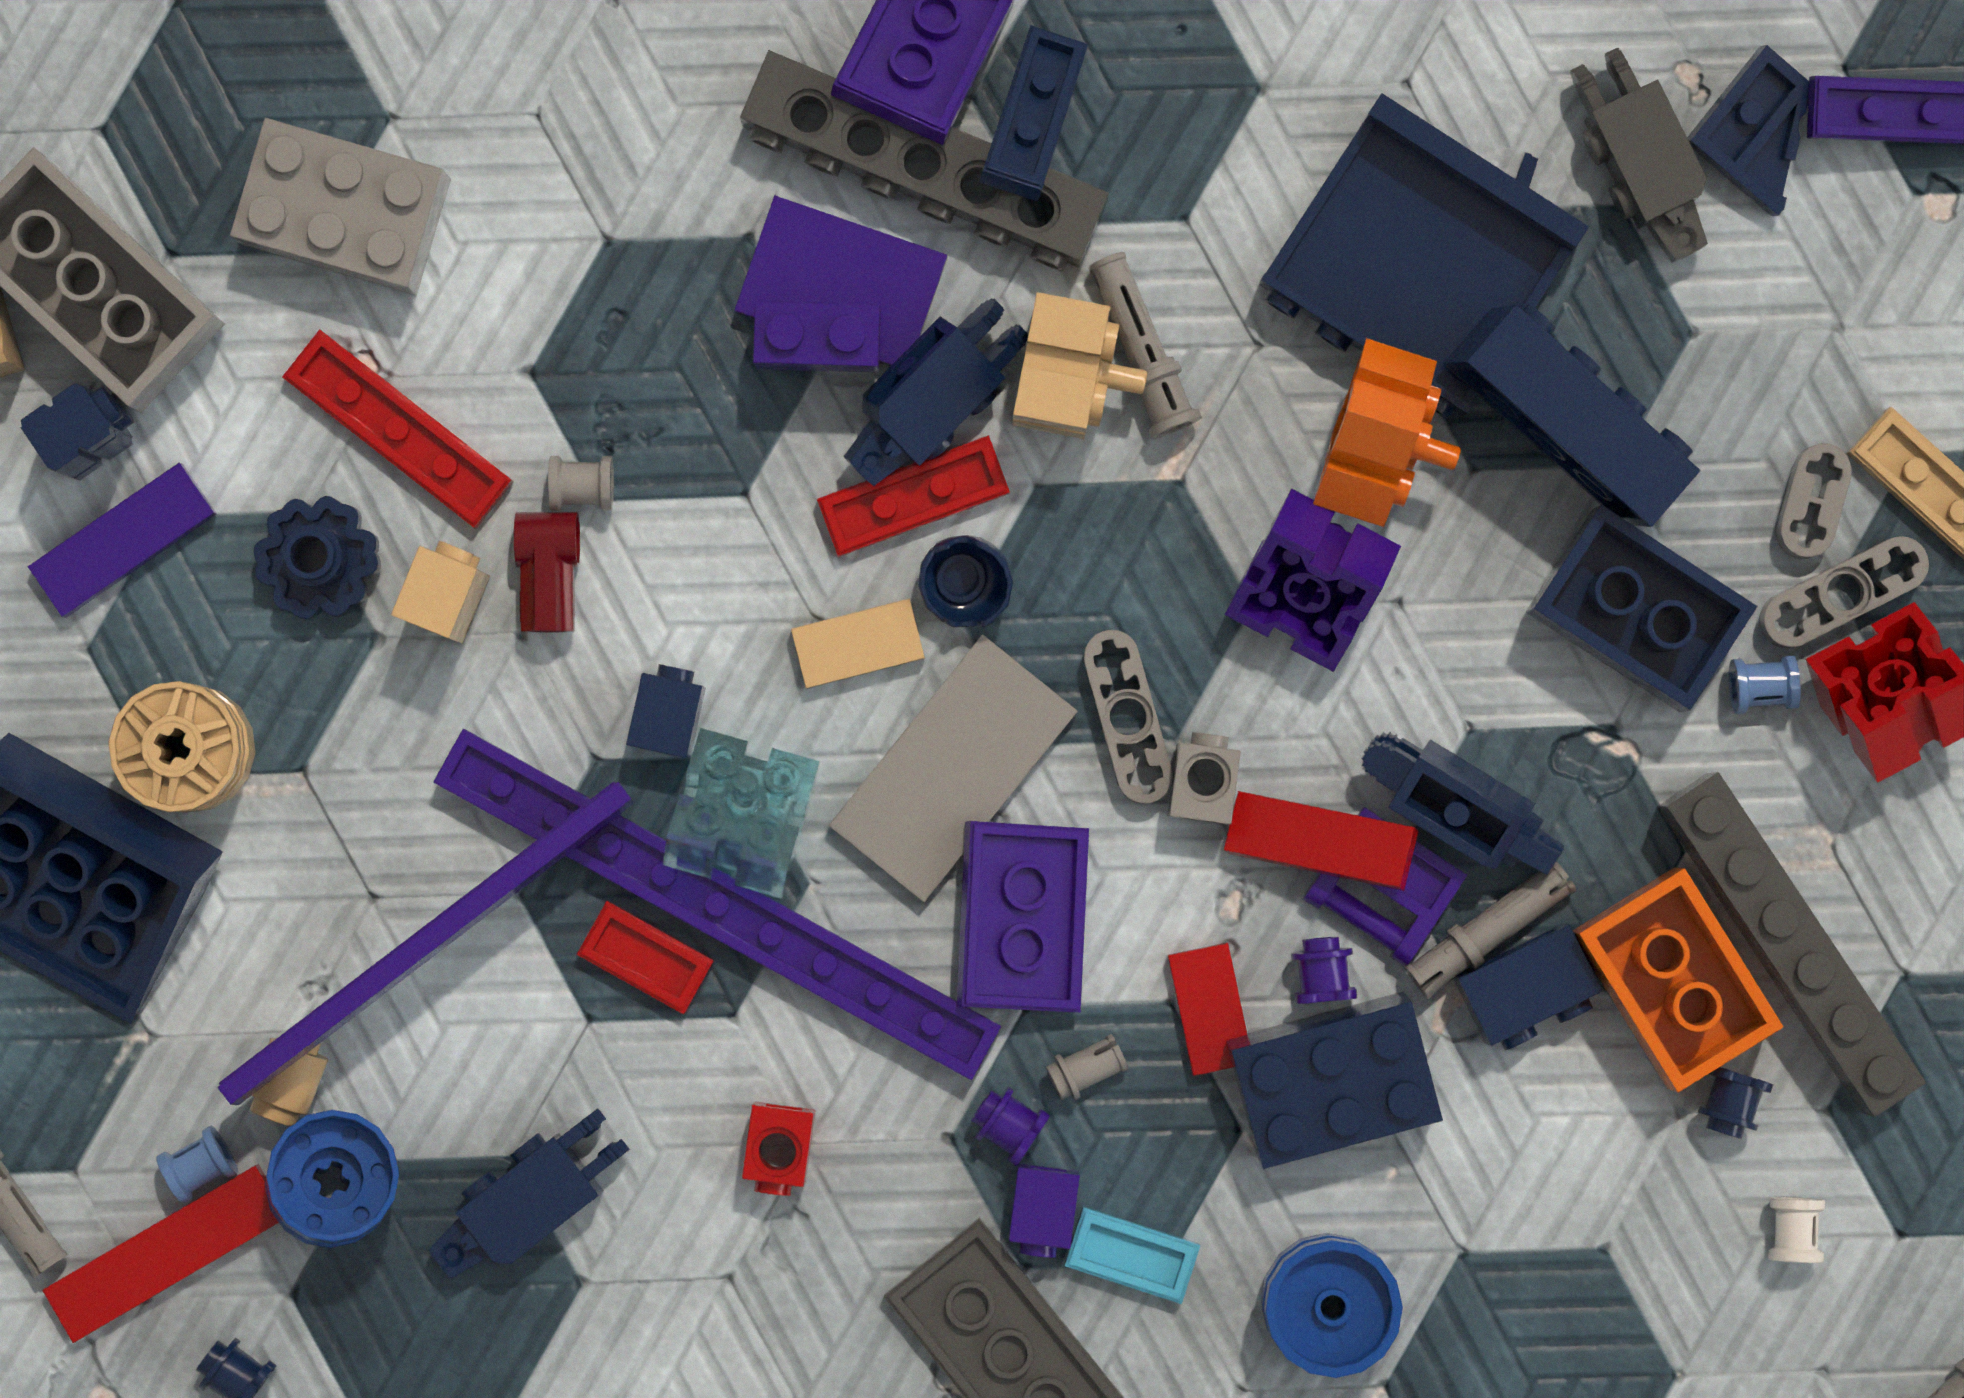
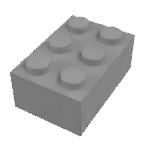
(340, 206)

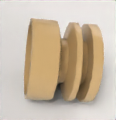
(215, 733)

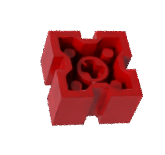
(1892, 691)

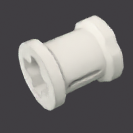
(1796, 1229)

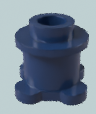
(1733, 1102)
(232, 1371)

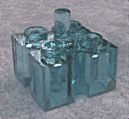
(740, 813)

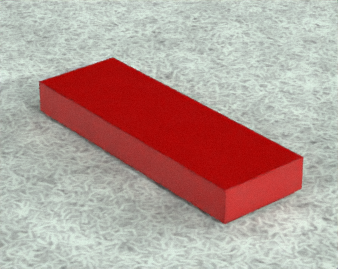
(913, 496)
(1321, 840)

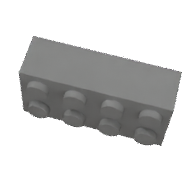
(95, 284)

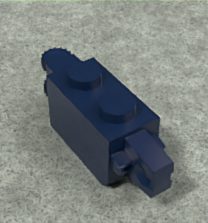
(932, 392)
(1460, 804)
(527, 1202)

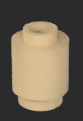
(292, 1090)

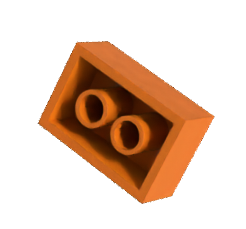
(1677, 979)

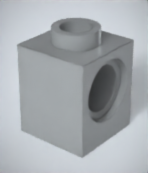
(1187, 803)

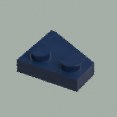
(1755, 128)

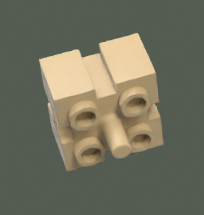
(1070, 367)

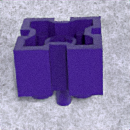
(1313, 580)

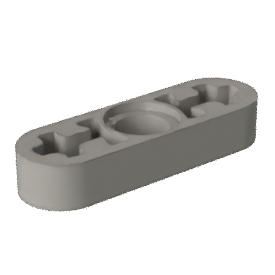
(1876, 557)
(1101, 676)

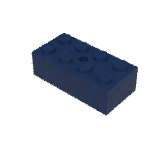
(1573, 414)

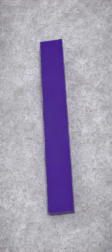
(425, 944)

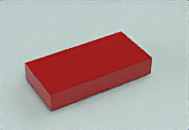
(645, 957)
(1207, 1005)

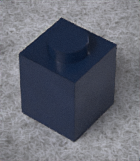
(666, 712)

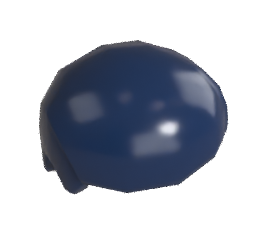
(965, 581)

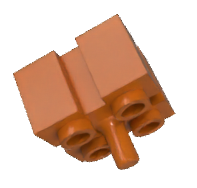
(1381, 434)

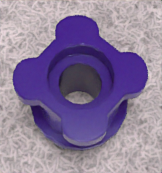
(1323, 971)
(1008, 1124)

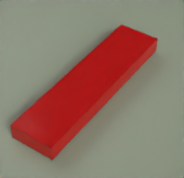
(397, 429)
(162, 1254)

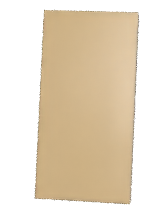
(857, 643)

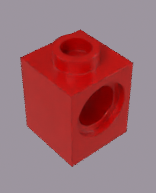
(788, 1120)

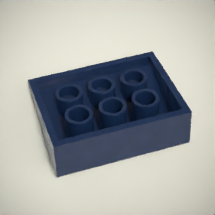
(91, 880)

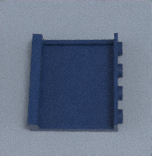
(1417, 246)

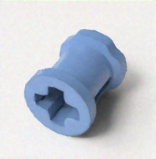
(1764, 684)
(197, 1164)

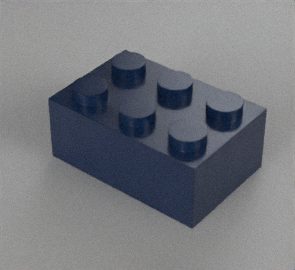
(1641, 609)
(1334, 1080)

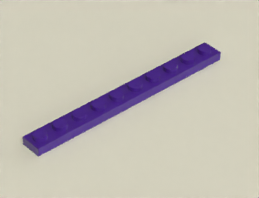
(726, 911)

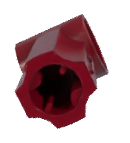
(547, 553)

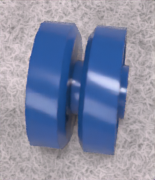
(1309, 1274)

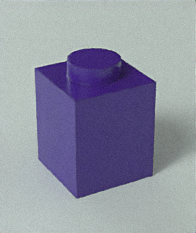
(1043, 1209)

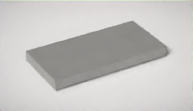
(952, 767)

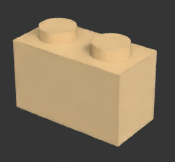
(442, 591)

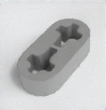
(1828, 505)

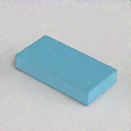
(1132, 1255)

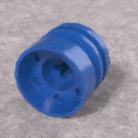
(311, 1148)

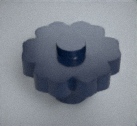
(317, 557)

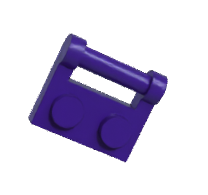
(1426, 894)

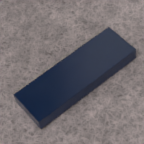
(1033, 113)

